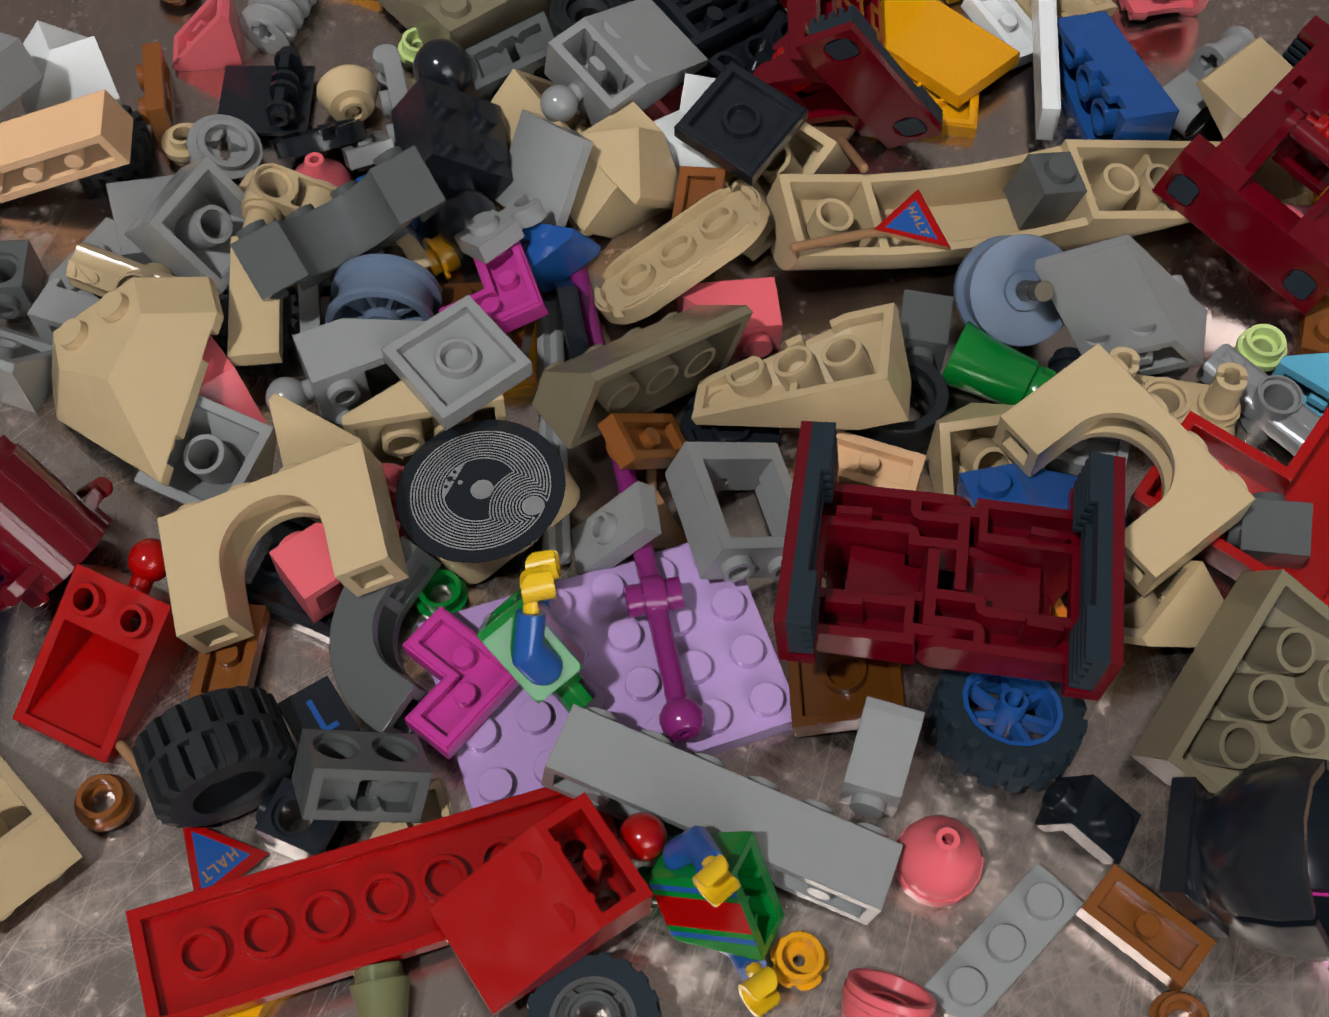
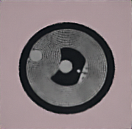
(480, 491)

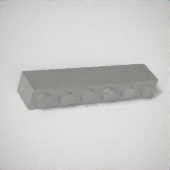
(801, 841)

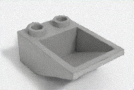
(616, 60)
(1126, 299)
(342, 365)

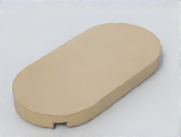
(681, 254)

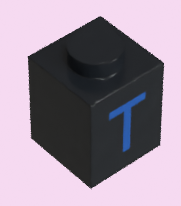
(316, 708)

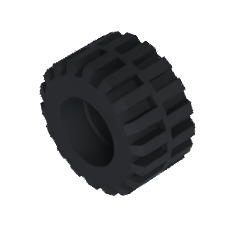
(214, 756)

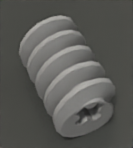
(273, 22)

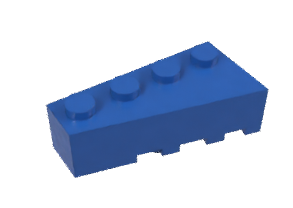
(1109, 83)

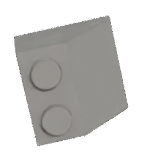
(192, 223)

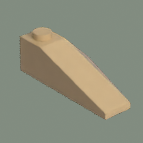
(841, 376)

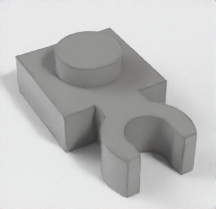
(496, 231)

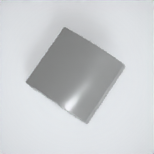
(546, 165)

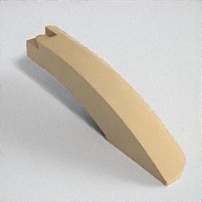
(968, 206)

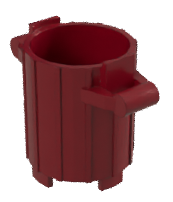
(43, 526)

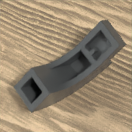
(366, 647)

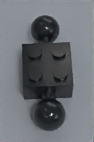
(454, 134)

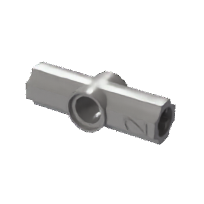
(1269, 404)

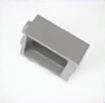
(731, 466)

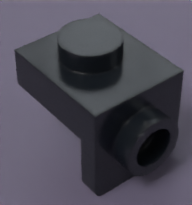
(1089, 815)

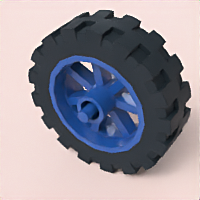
(990, 750)

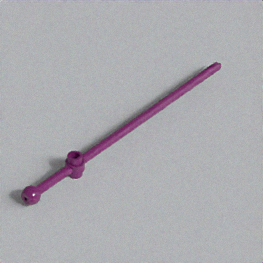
(652, 596)

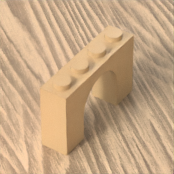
(1103, 400)
(212, 539)

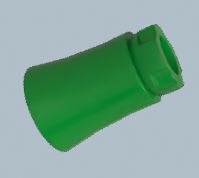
(993, 368)

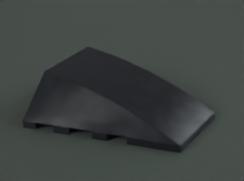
(729, 29)

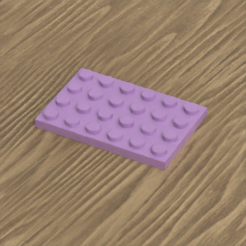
(721, 651)

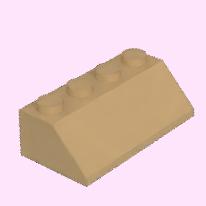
(599, 203)

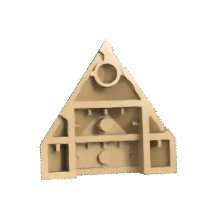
(136, 367)

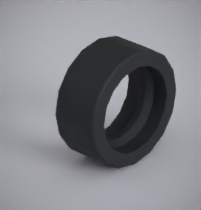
(916, 434)

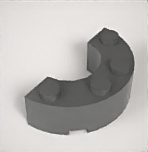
(354, 223)

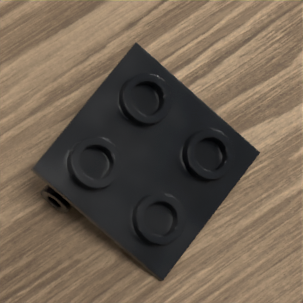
(270, 97)

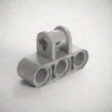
(1183, 89)

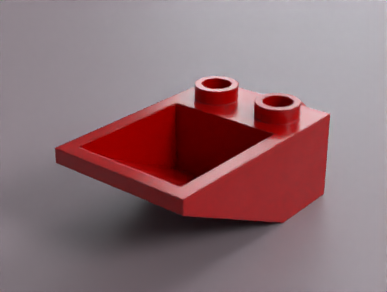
(95, 666)
(537, 912)

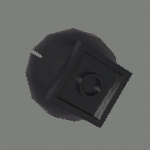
(1254, 856)

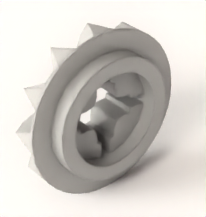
(240, 140)

